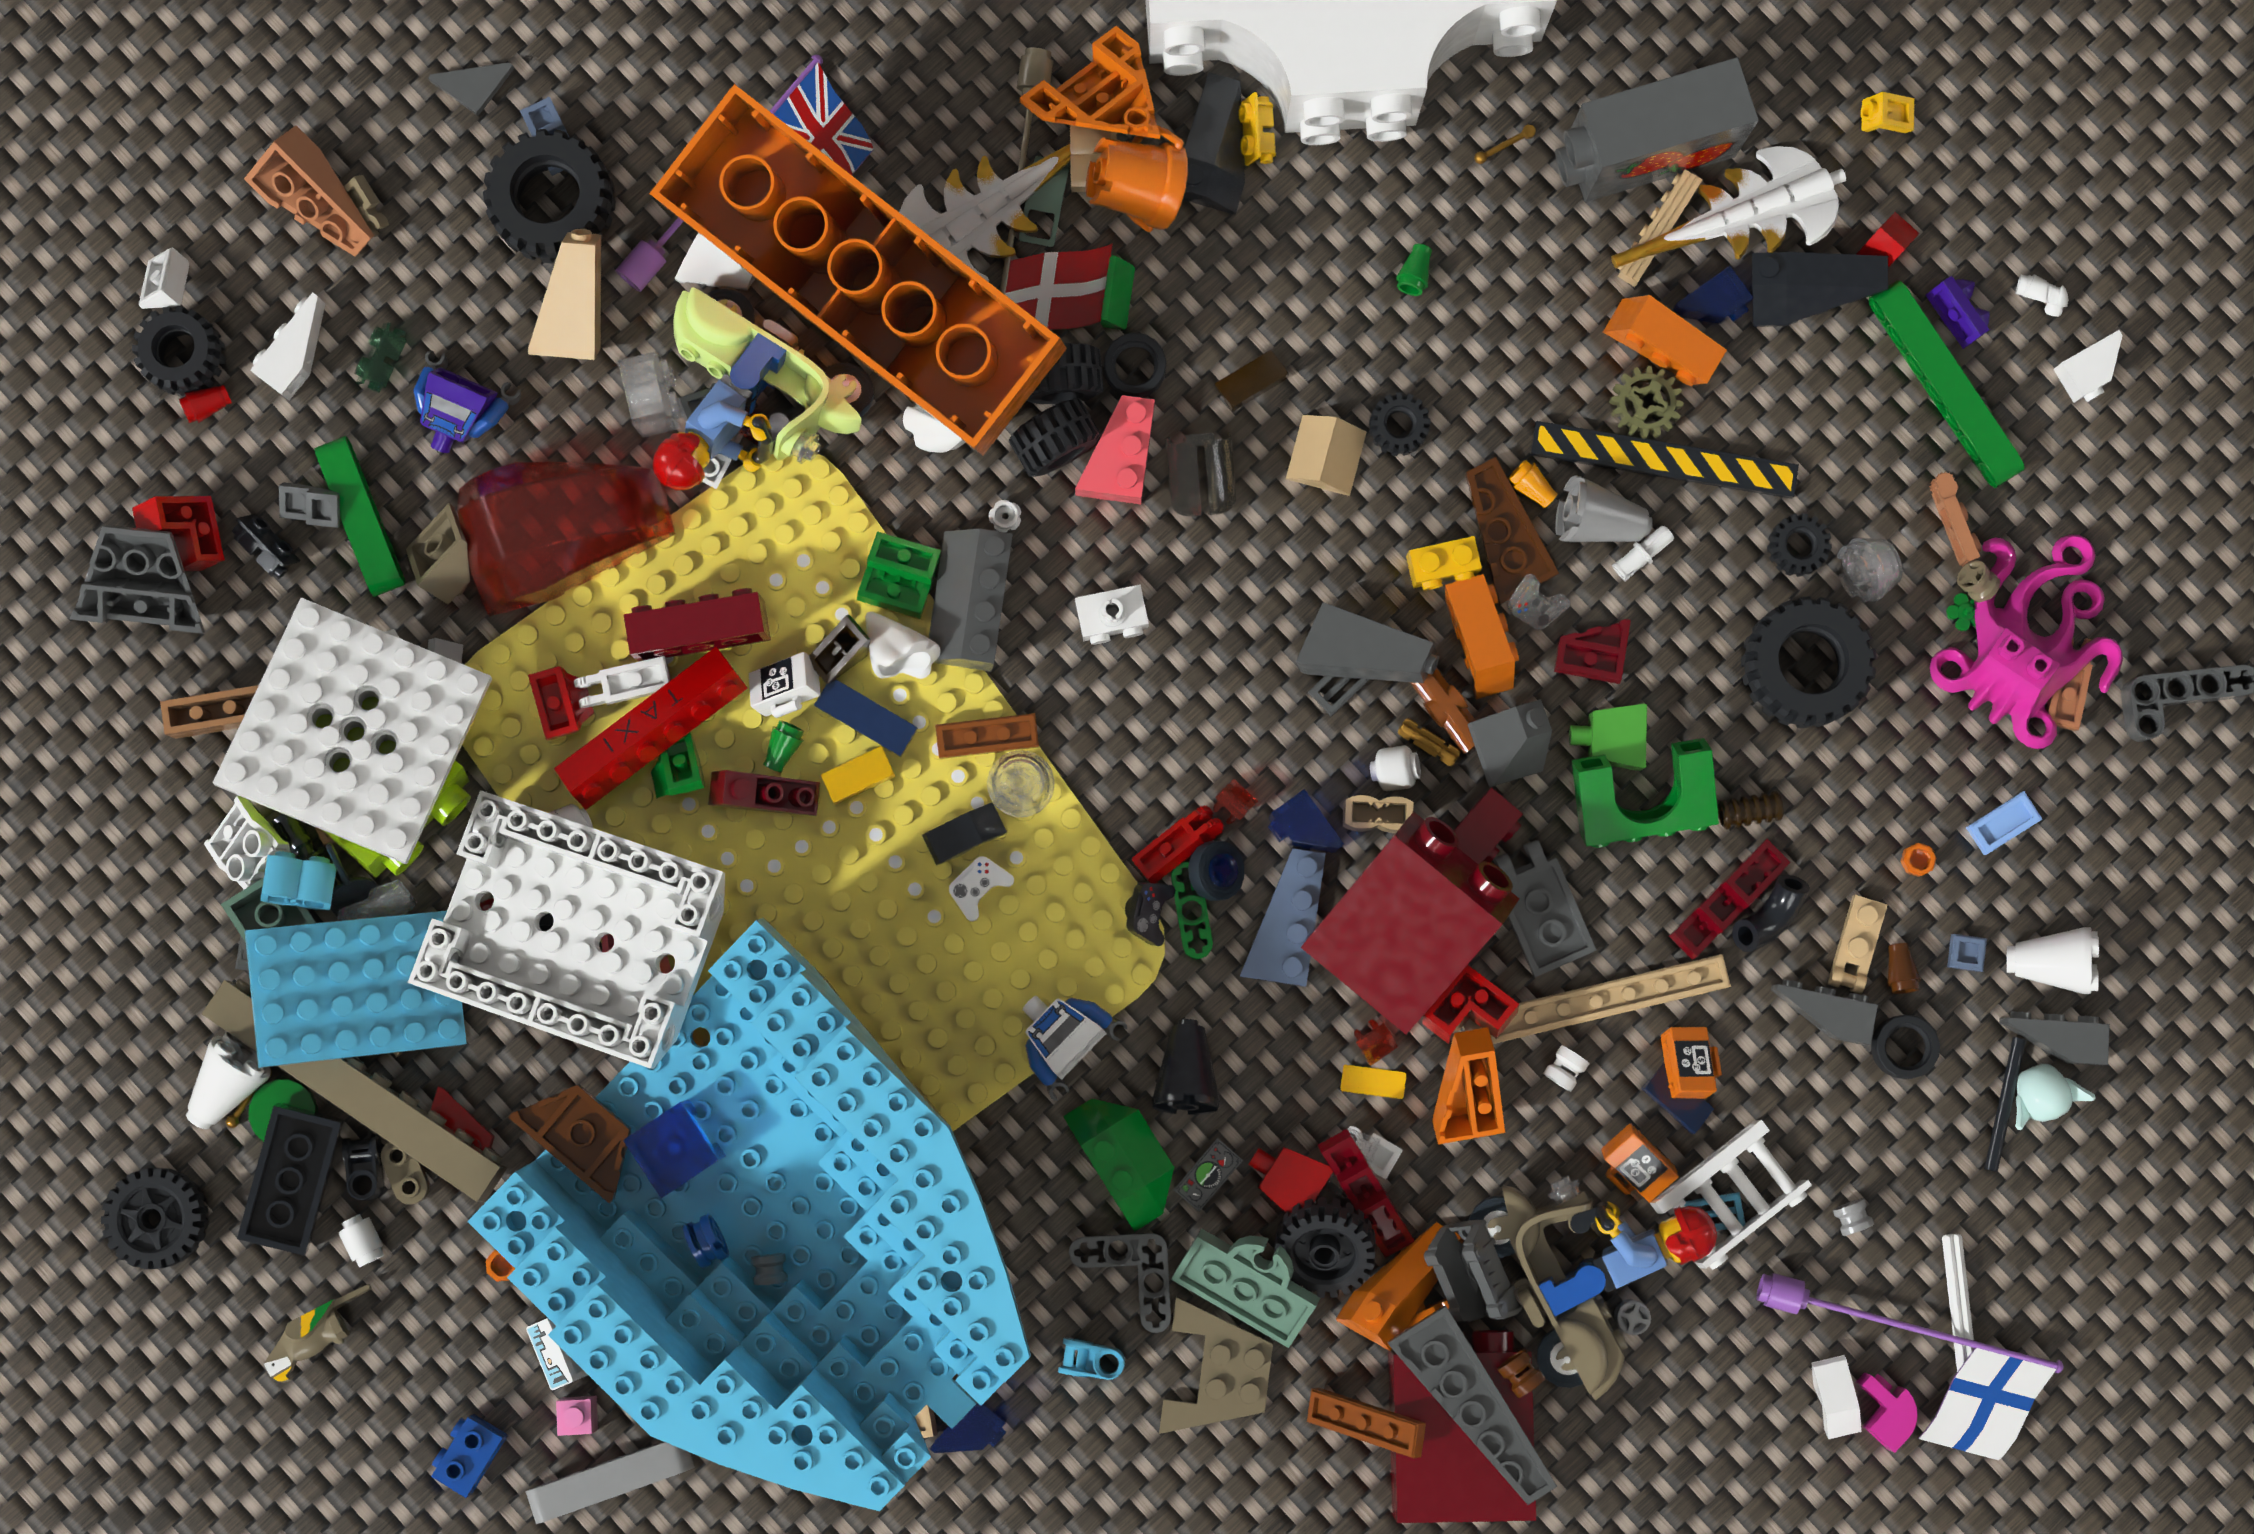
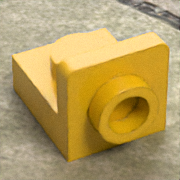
(1888, 112)

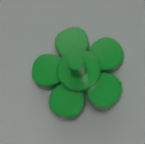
(1962, 610)

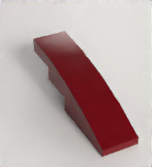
(1729, 899)
(1366, 1191)

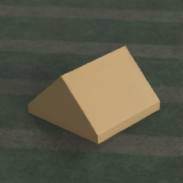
(1326, 453)

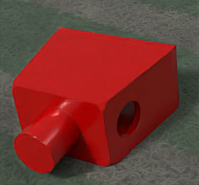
(1290, 1177)

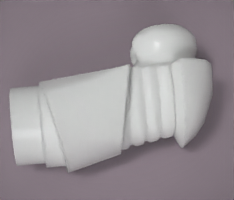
(2041, 290)

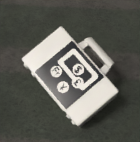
(783, 686)

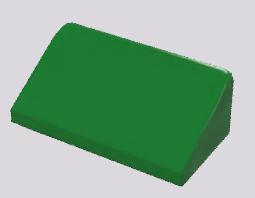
(1117, 294)

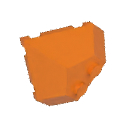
(1105, 94)

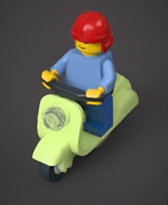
(723, 337)

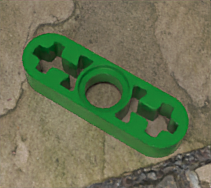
(1188, 936)

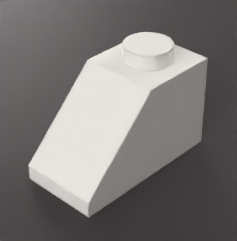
(2090, 369)

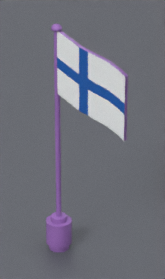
(1986, 1395)

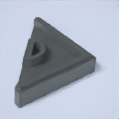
(474, 85)

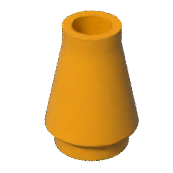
(1532, 483)

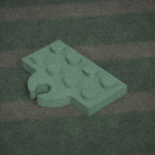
(1247, 1284)

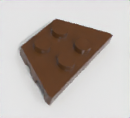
(579, 1135)

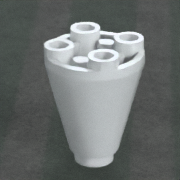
(2058, 960)
(224, 1080)

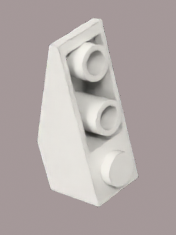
(291, 354)

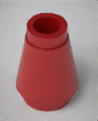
(203, 403)

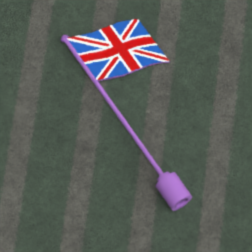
(812, 112)

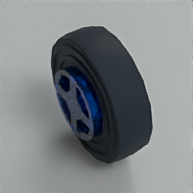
(1227, 864)

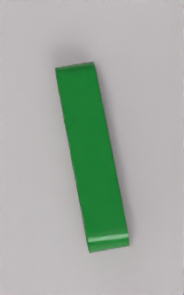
(360, 516)

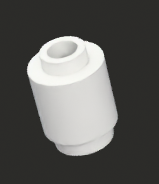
(361, 1240)

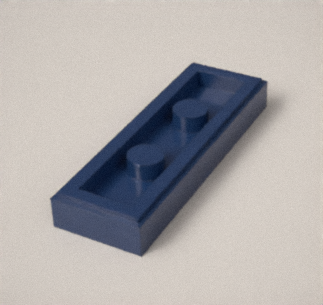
(866, 717)

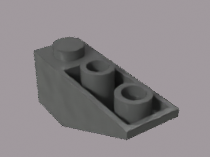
(1837, 1017)
(2068, 1041)

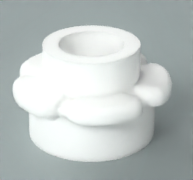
(999, 509)

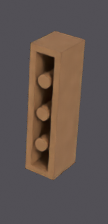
(206, 712)

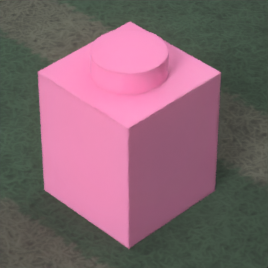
(577, 1415)

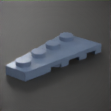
(1288, 923)

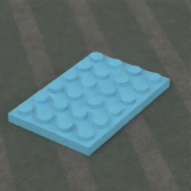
(345, 991)

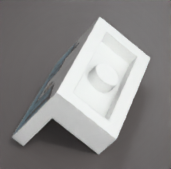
(556, 1364)

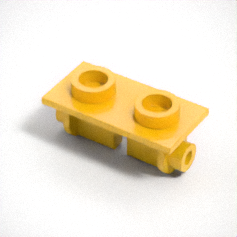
(1255, 115)

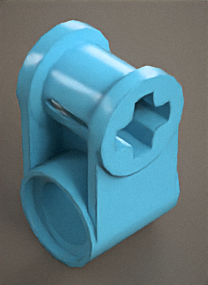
(1089, 1359)

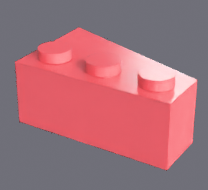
(1121, 455)

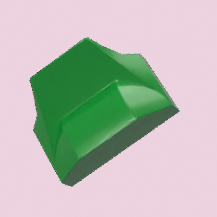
(678, 769)

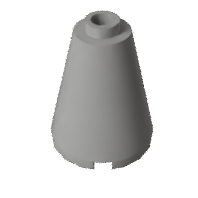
(1599, 515)

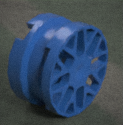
(705, 1240)

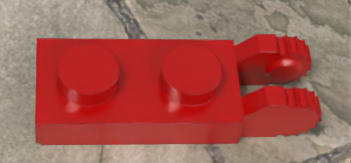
(1177, 843)

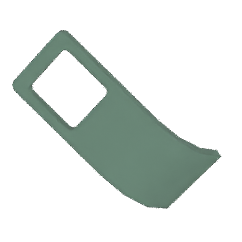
(1047, 199)

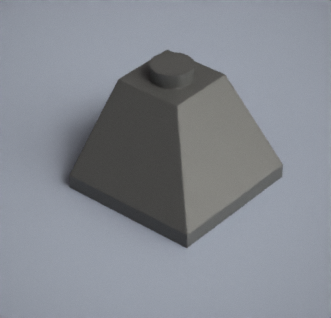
(1512, 742)

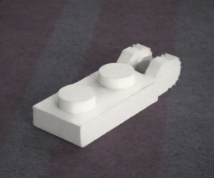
(625, 682)

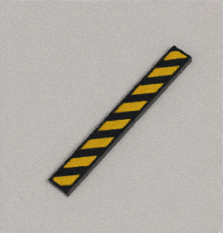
(1664, 459)

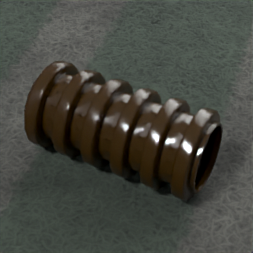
(1750, 810)

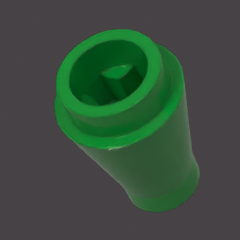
(1415, 272)
(782, 745)

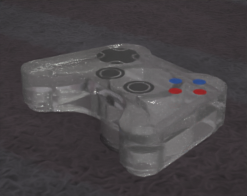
(1534, 607)

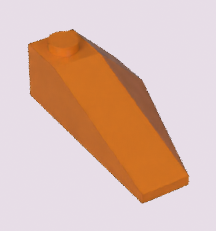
(1393, 1294)

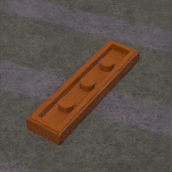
(1366, 1422)

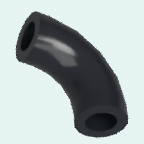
(1773, 916)

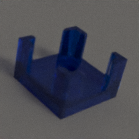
(673, 1148)

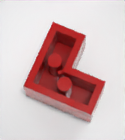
(192, 526)
(1470, 998)

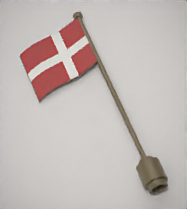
(1053, 287)

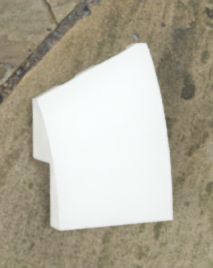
(712, 267)

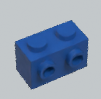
(468, 1455)

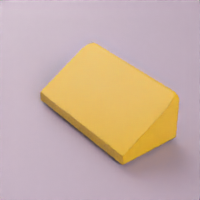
(858, 775)

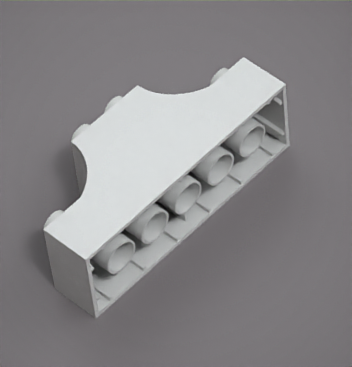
(1339, 59)

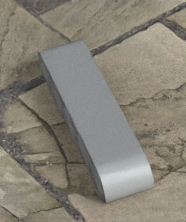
(607, 1480)

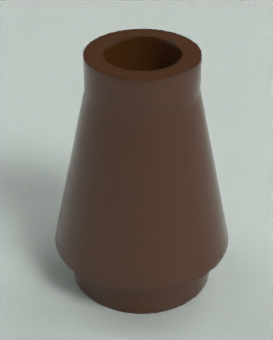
(1902, 971)

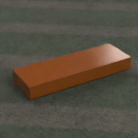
(987, 736)

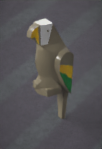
(309, 1336)

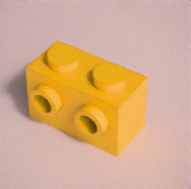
(1443, 562)

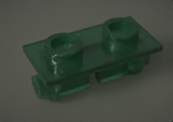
(384, 345)

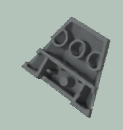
(137, 579)

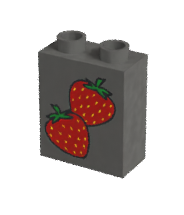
(1657, 130)

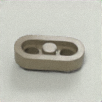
(402, 1172)

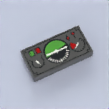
(1208, 1174)

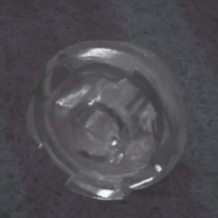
(1869, 568)
(1020, 783)

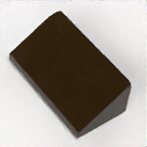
(1252, 380)

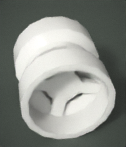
(1571, 1062)

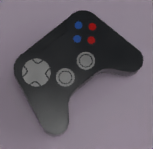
(1144, 911)

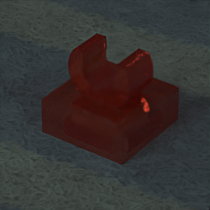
(1236, 800)
(1376, 1043)

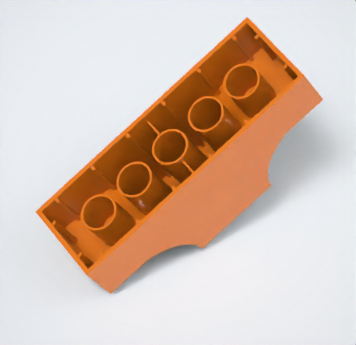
(859, 270)

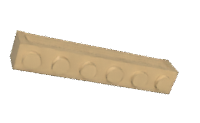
(1662, 222)

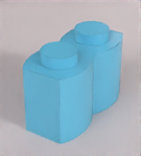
(298, 881)

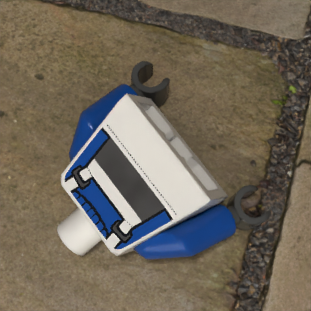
(1064, 1036)

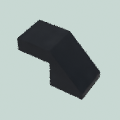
(964, 833)

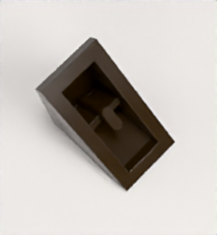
(840, 650)

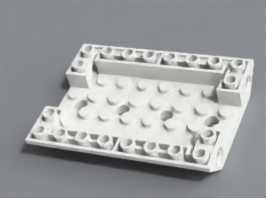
(592, 889)

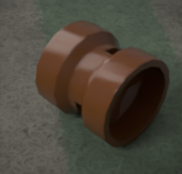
(1526, 1376)

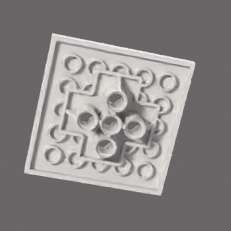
(330, 668)

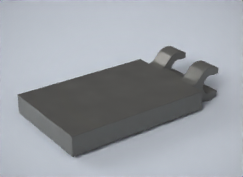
(1546, 913)

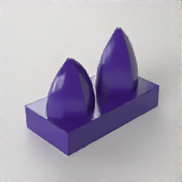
(1957, 312)

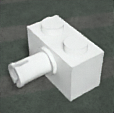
(1112, 614)

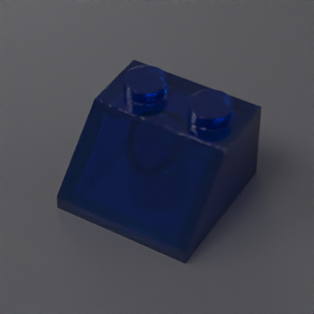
(1303, 825)

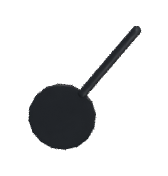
(350, 890)

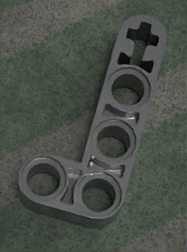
(2190, 692)

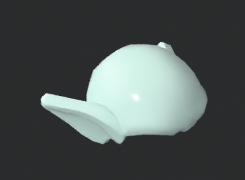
(2046, 1094)

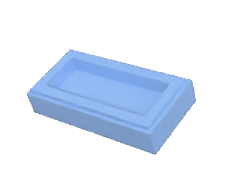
(2004, 823)

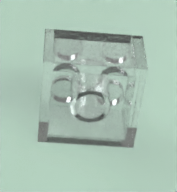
(649, 394)

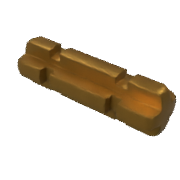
(1429, 742)

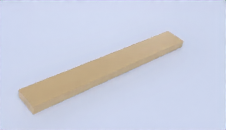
(1614, 997)

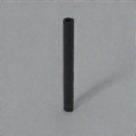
(2005, 1104)

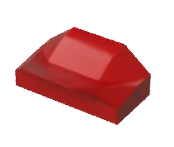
(558, 702)

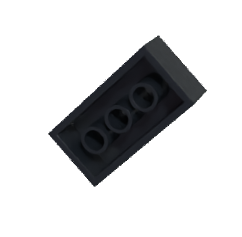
(290, 1179)

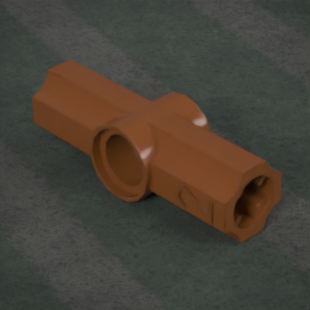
(1447, 709)

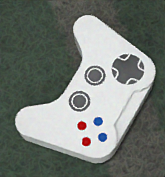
(975, 883)

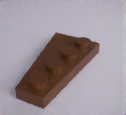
(1506, 531)

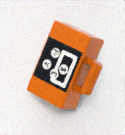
(1690, 1062)
(1638, 1164)

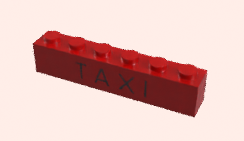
(650, 728)

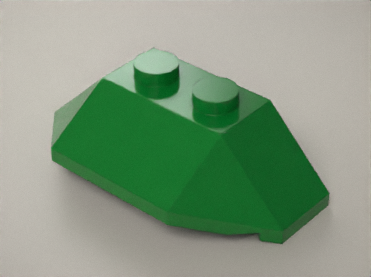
(1124, 1157)

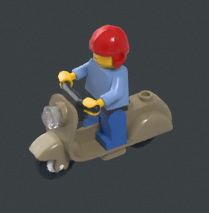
(1582, 1342)

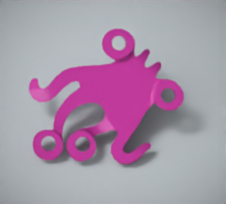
(2016, 665)

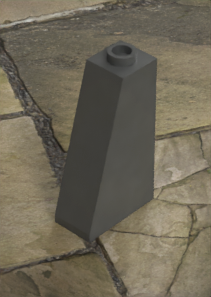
(1364, 649)

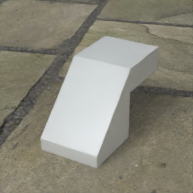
(1837, 1395)

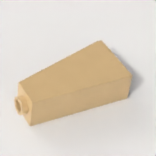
(572, 303)

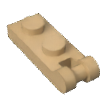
(1857, 943)

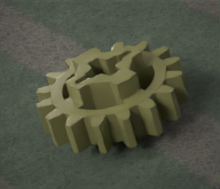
(1658, 407)

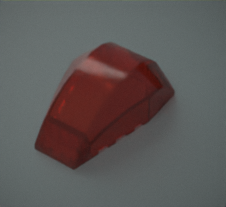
(556, 526)

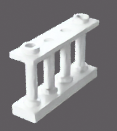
(1725, 1160)

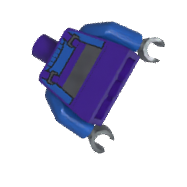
(456, 405)

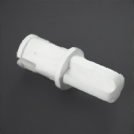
(1643, 552)

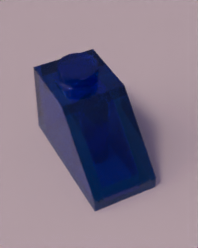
(1716, 300)
(973, 1432)

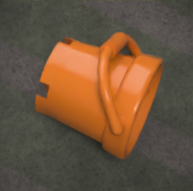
(1140, 179)

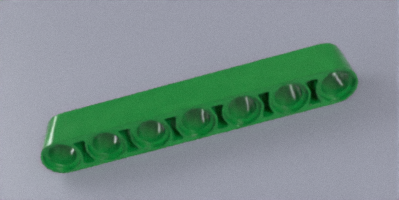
(1946, 384)

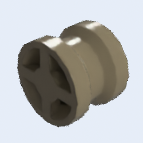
(1978, 581)

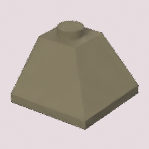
(441, 557)

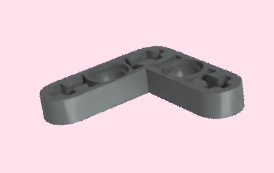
(1134, 1257)

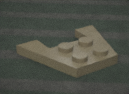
(1231, 1375)

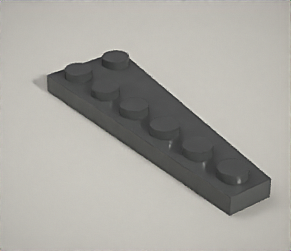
(1458, 1381)

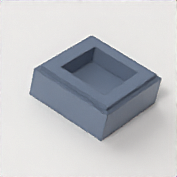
(1967, 953)

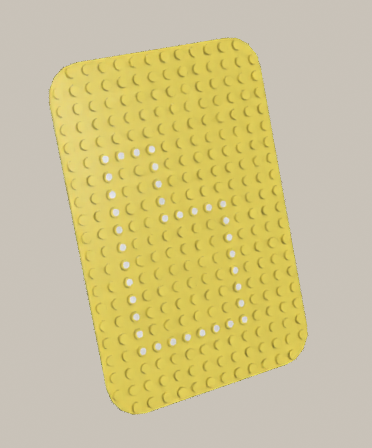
(858, 877)

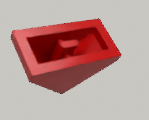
(1890, 239)

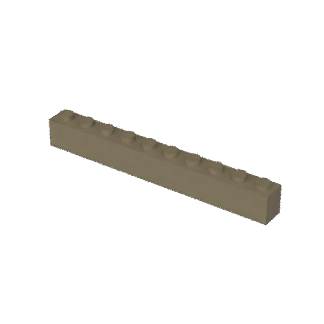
(374, 1104)

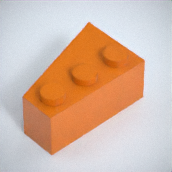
(1665, 339)
(1482, 635)
(1469, 1091)

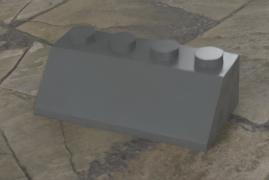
(970, 597)

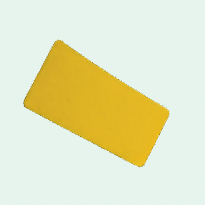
(1373, 1081)

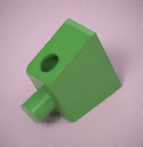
(1616, 734)

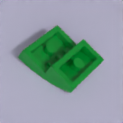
(898, 575)

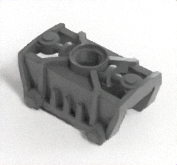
(1471, 1269)

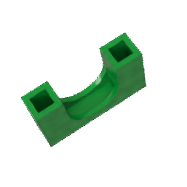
(1688, 805)

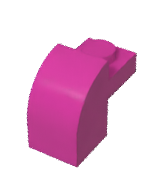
(1896, 1415)

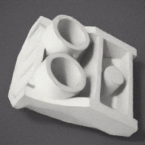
(244, 843)

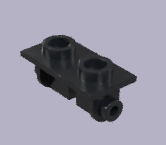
(255, 533)

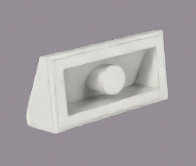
(164, 280)

